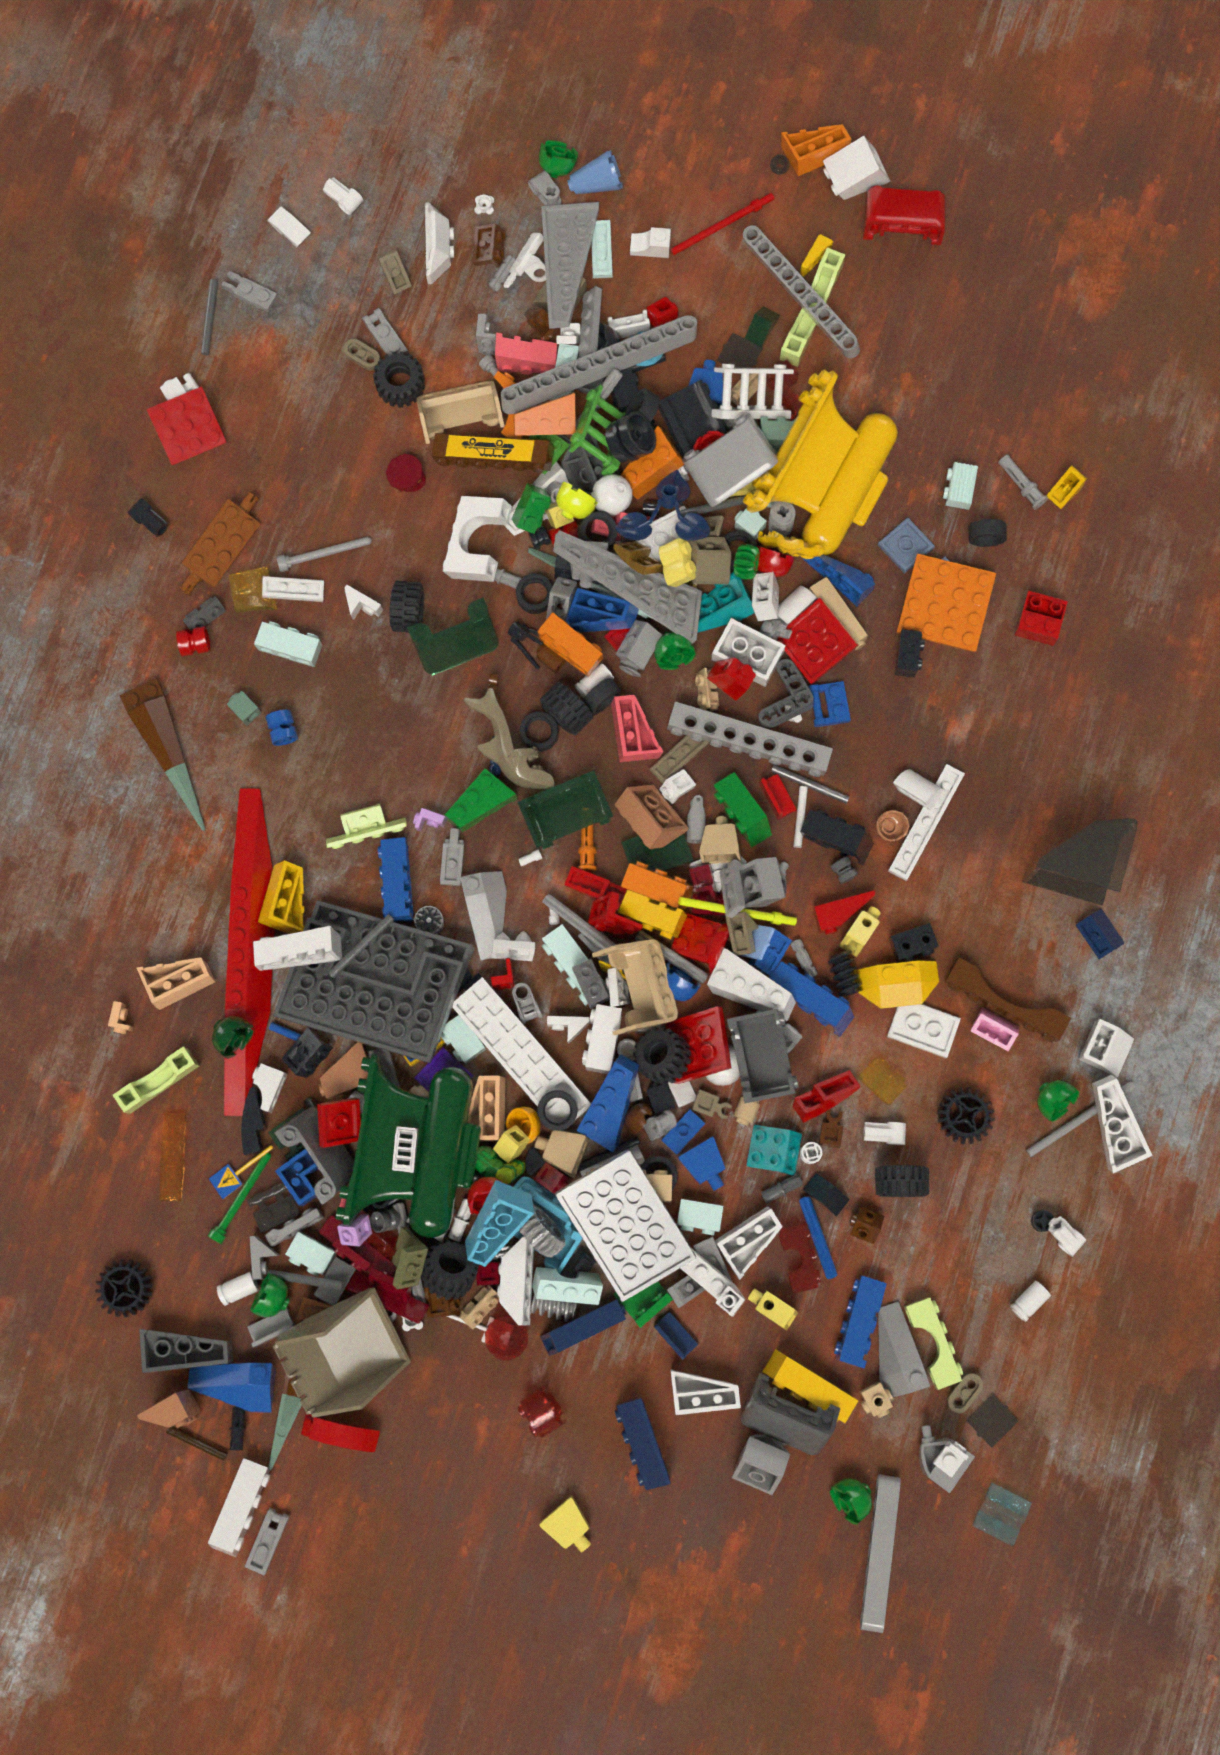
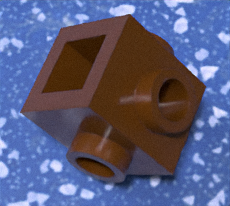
(866, 1225)

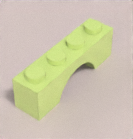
(143, 1090)
(943, 1368)

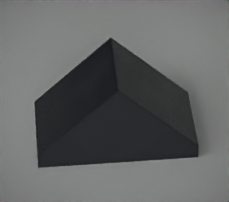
(826, 1194)

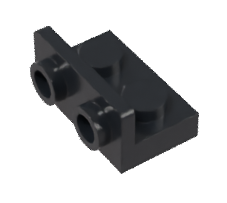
(306, 1054)

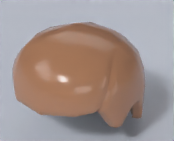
(892, 825)

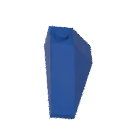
(846, 579)
(239, 1385)

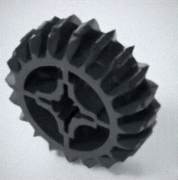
(982, 1107)
(119, 1295)

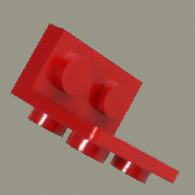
(604, 917)

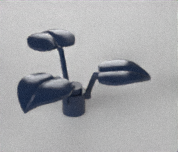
(670, 492)

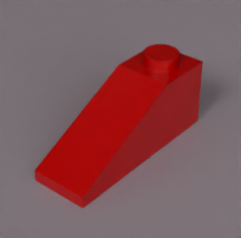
(836, 913)

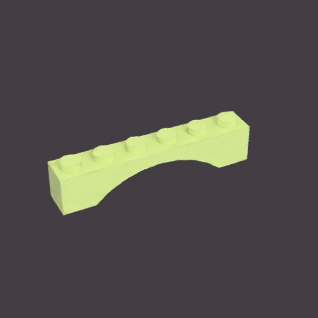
(804, 326)

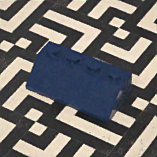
(643, 1443)

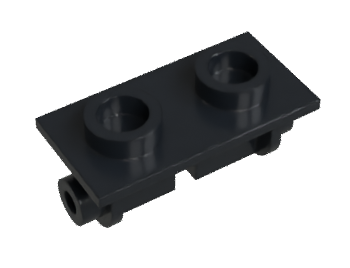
(579, 1262)

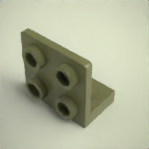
(408, 1259)

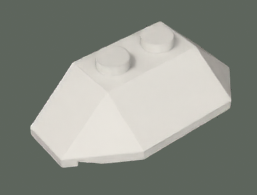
(437, 243)
(516, 1281)

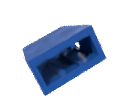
(713, 380)
(704, 1163)

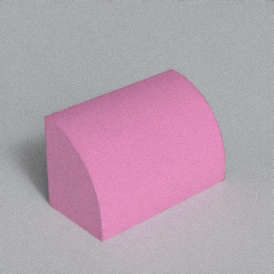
(995, 1029)

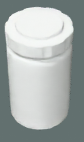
(588, 683)
(237, 1288)
(1030, 1301)

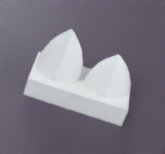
(520, 949)

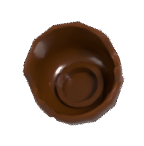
(635, 1117)

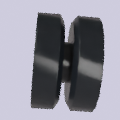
(630, 437)

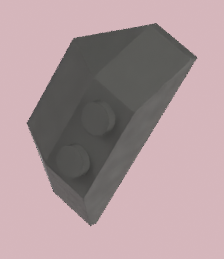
(582, 467)

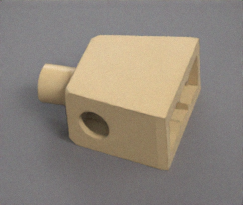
(719, 843)
(563, 1150)

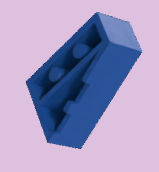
(600, 612)

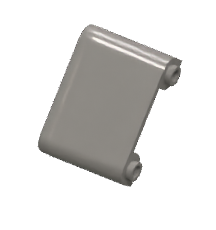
(731, 461)

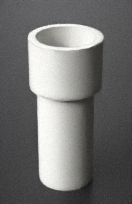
(535, 855)
(553, 918)

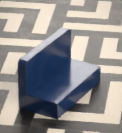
(1100, 934)
(675, 1335)

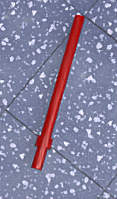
(754, 206)

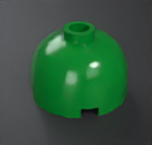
(556, 158)
(673, 650)
(1055, 1098)
(271, 1297)
(852, 1498)

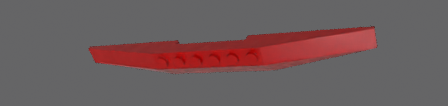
(246, 986)

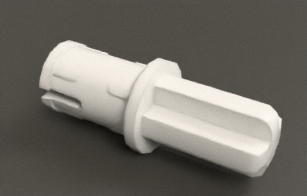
(460, 1222)

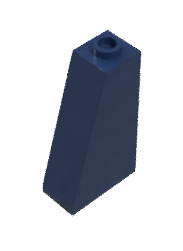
(583, 1327)

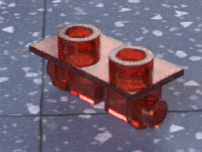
(384, 1246)

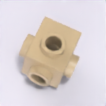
(870, 1394)

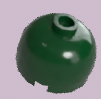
(230, 1035)

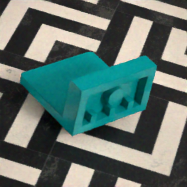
(774, 1149)

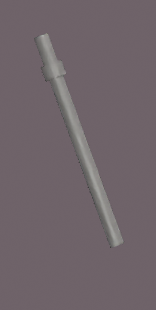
(1071, 1125)

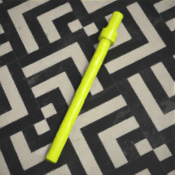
(774, 917)

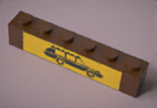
(492, 452)

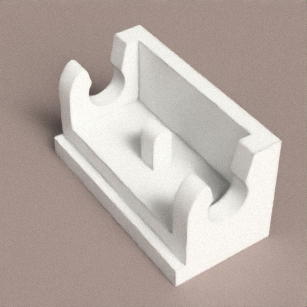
(630, 325)

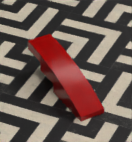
(592, 885)

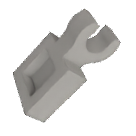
(775, 629)

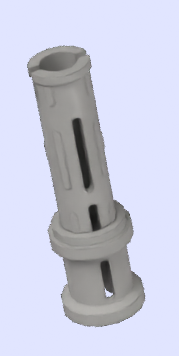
(1028, 488)

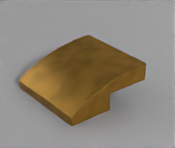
(638, 558)

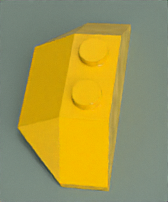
(898, 983)

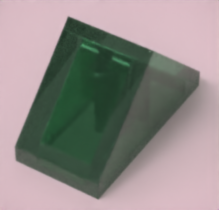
(761, 326)

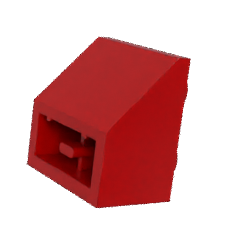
(1041, 618)

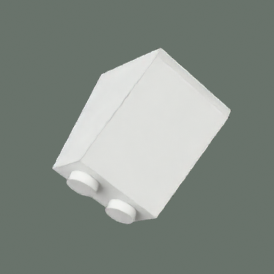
(855, 169)

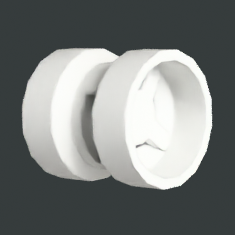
(811, 1153)

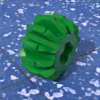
(746, 561)

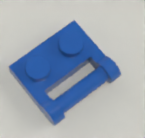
(835, 701)

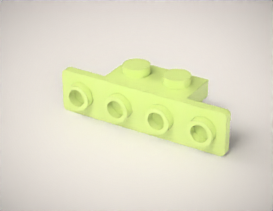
(363, 824)

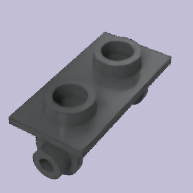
(209, 611)

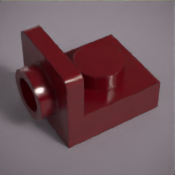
(551, 1178)
(489, 1274)

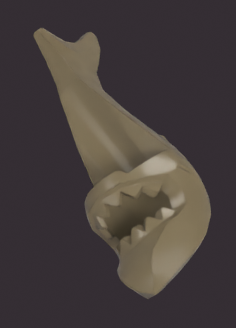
(500, 749)

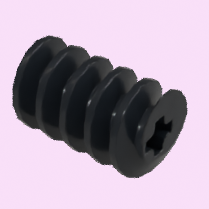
(844, 974)

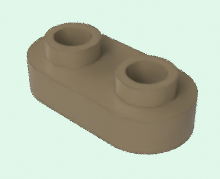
(363, 354)
(966, 1394)

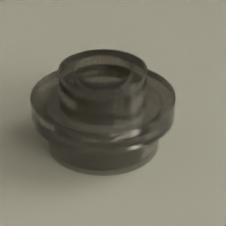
(779, 159)

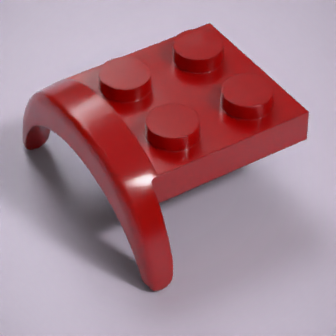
(701, 940)

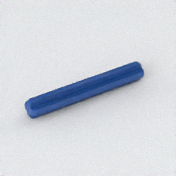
(818, 1237)

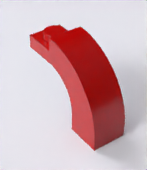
(340, 1434)

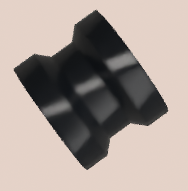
(539, 538)
(1044, 1220)

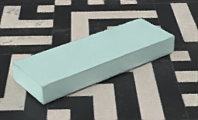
(602, 250)

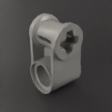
(545, 189)
(526, 1004)
(659, 1124)

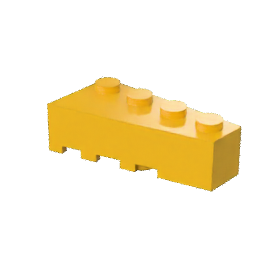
(808, 1385)

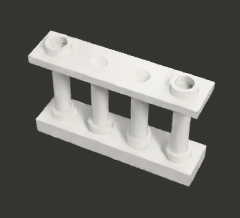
(759, 410)

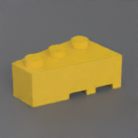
(283, 899)

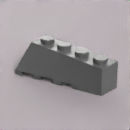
(176, 1351)

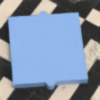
(761, 941)

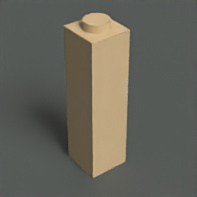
(826, 591)

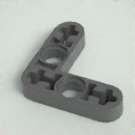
(795, 696)

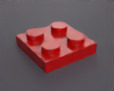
(339, 1122)

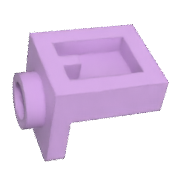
(432, 818)
(357, 1232)

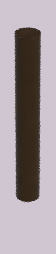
(193, 1441)

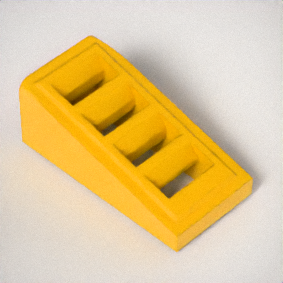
(815, 254)

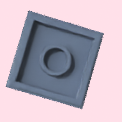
(904, 544)

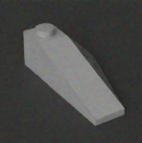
(486, 902)
(898, 1357)

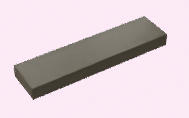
(679, 756)

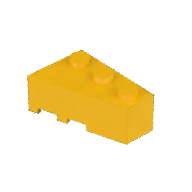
(652, 914)

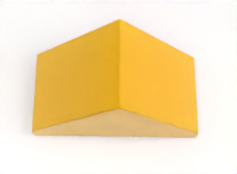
(1067, 487)

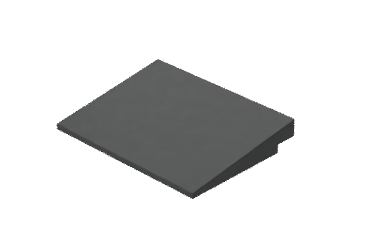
(388, 995)

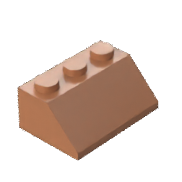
(650, 816)
(175, 1410)

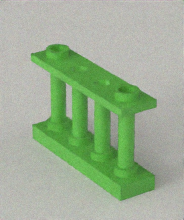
(593, 398)

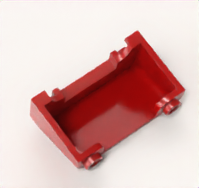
(905, 213)

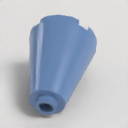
(596, 176)

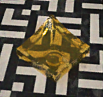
(247, 591)

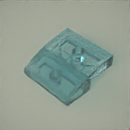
(1002, 1514)

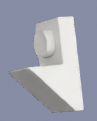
(358, 600)
(574, 1024)

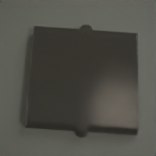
(739, 352)
(992, 1420)

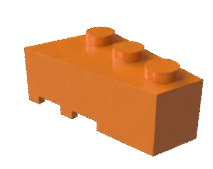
(810, 148)
(548, 418)
(654, 467)
(570, 644)
(656, 884)

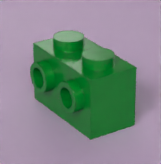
(531, 508)

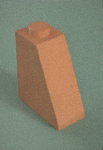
(344, 1074)

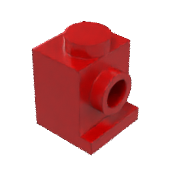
(662, 312)

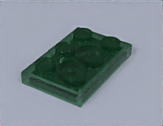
(663, 858)

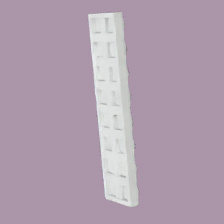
(517, 1050)

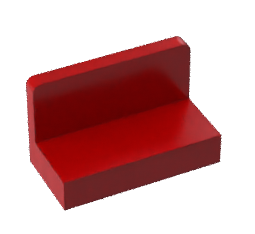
(777, 796)
(504, 981)

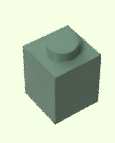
(243, 707)

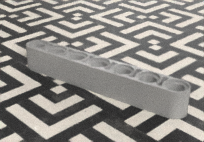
(880, 1553)

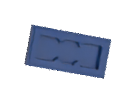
(683, 1132)

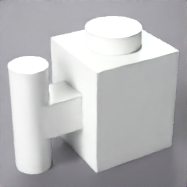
(173, 388)

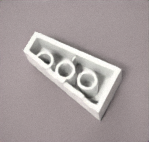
(1119, 1129)
(239, 1508)

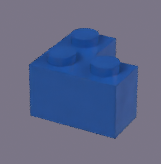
(296, 1177)

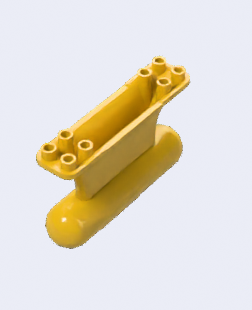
(828, 466)

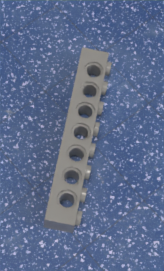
(800, 747)

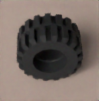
(399, 364)
(406, 605)
(566, 708)
(674, 1062)
(902, 1181)
(445, 1283)

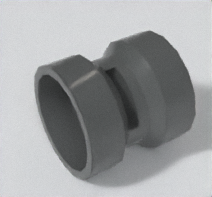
(847, 873)
(384, 1220)

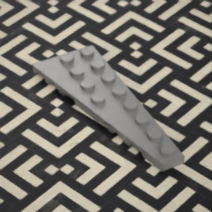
(567, 241)
(671, 606)

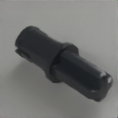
(237, 1429)

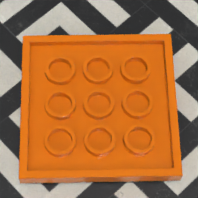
(947, 602)

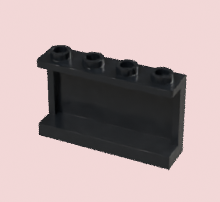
(690, 415)

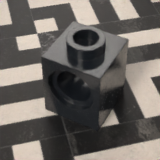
(660, 1098)

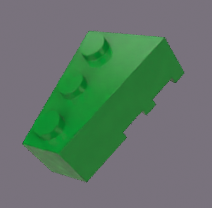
(479, 800)
(743, 809)

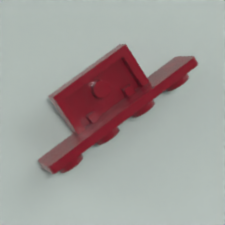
(363, 1256)
(393, 1299)

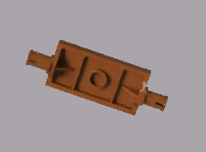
(219, 543)

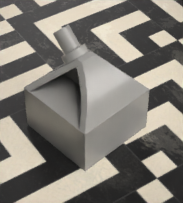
(763, 882)
(929, 1450)
(762, 1463)

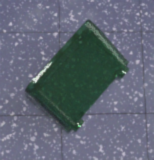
(456, 643)
(566, 809)

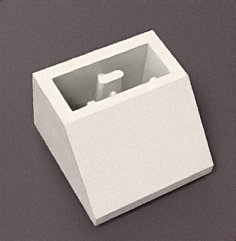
(1106, 1047)

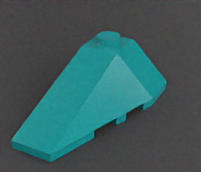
(724, 603)

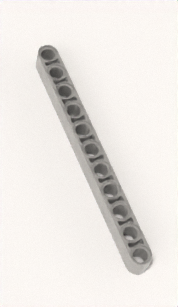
(598, 364)

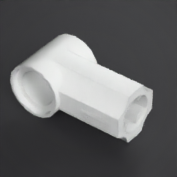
(346, 198)
(891, 1133)
(1068, 1237)

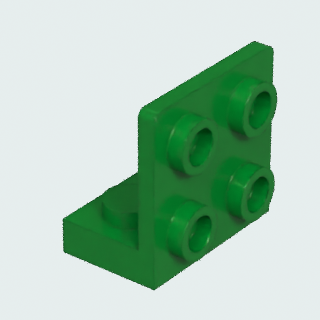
(646, 1303)

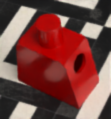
(732, 677)

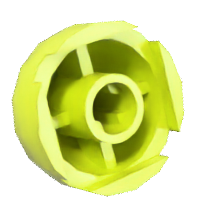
(574, 502)

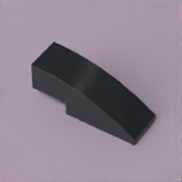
(252, 1122)

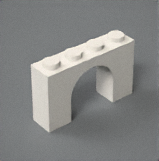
(471, 514)

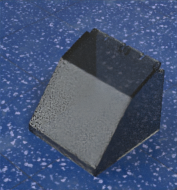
(1087, 861)

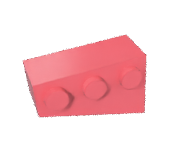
(524, 356)
(632, 731)

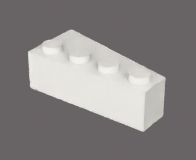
(298, 949)
(746, 985)

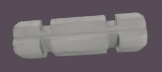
(502, 273)
(803, 958)

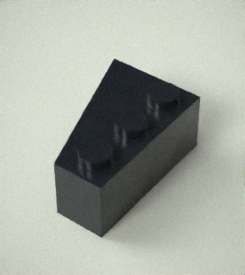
(837, 835)

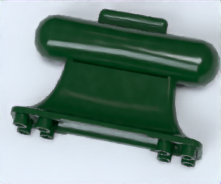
(444, 1148)

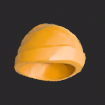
(526, 1120)

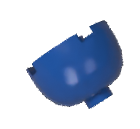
(681, 984)

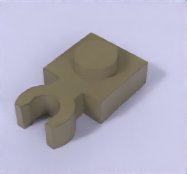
(707, 1104)

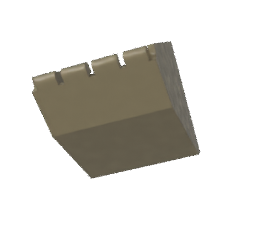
(342, 1355)

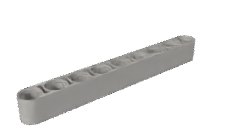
(804, 299)

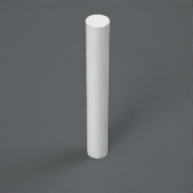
(800, 816)

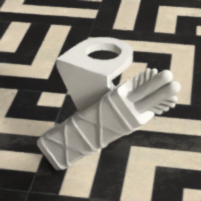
(527, 261)

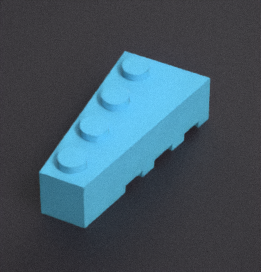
(497, 1222)

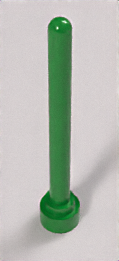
(219, 1232)

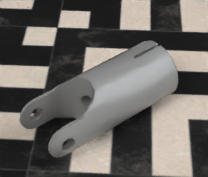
(696, 821)

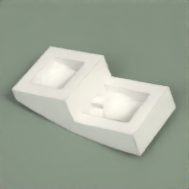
(289, 226)

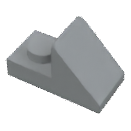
(259, 1250)
(685, 1290)

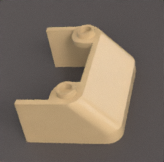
(459, 407)
(646, 982)

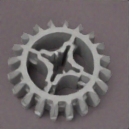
(543, 1233)

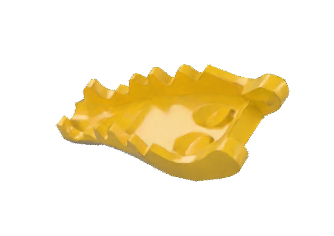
(793, 546)

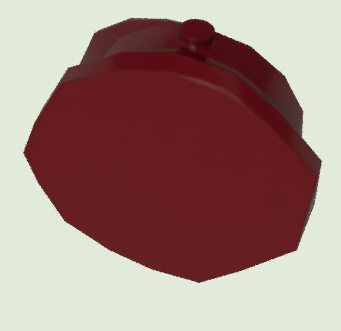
(406, 473)

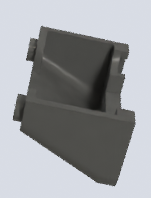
(762, 1055)
(332, 1161)
(786, 1420)

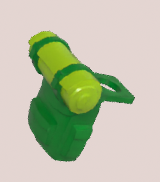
(491, 1165)

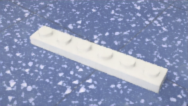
(925, 825)

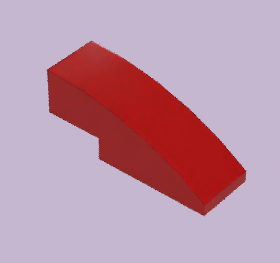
(825, 1095)

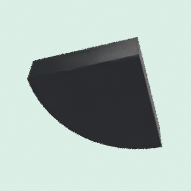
(533, 1161)

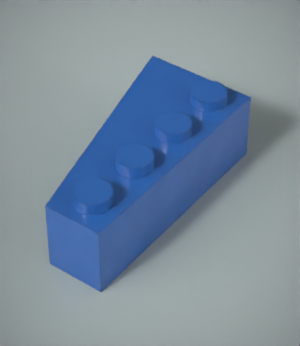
(396, 880)
(814, 998)
(608, 1110)
(860, 1321)

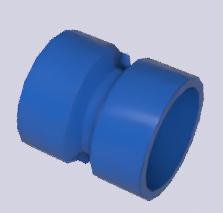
(281, 725)

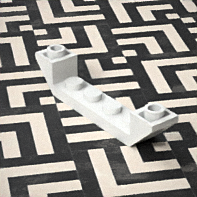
(714, 1282)

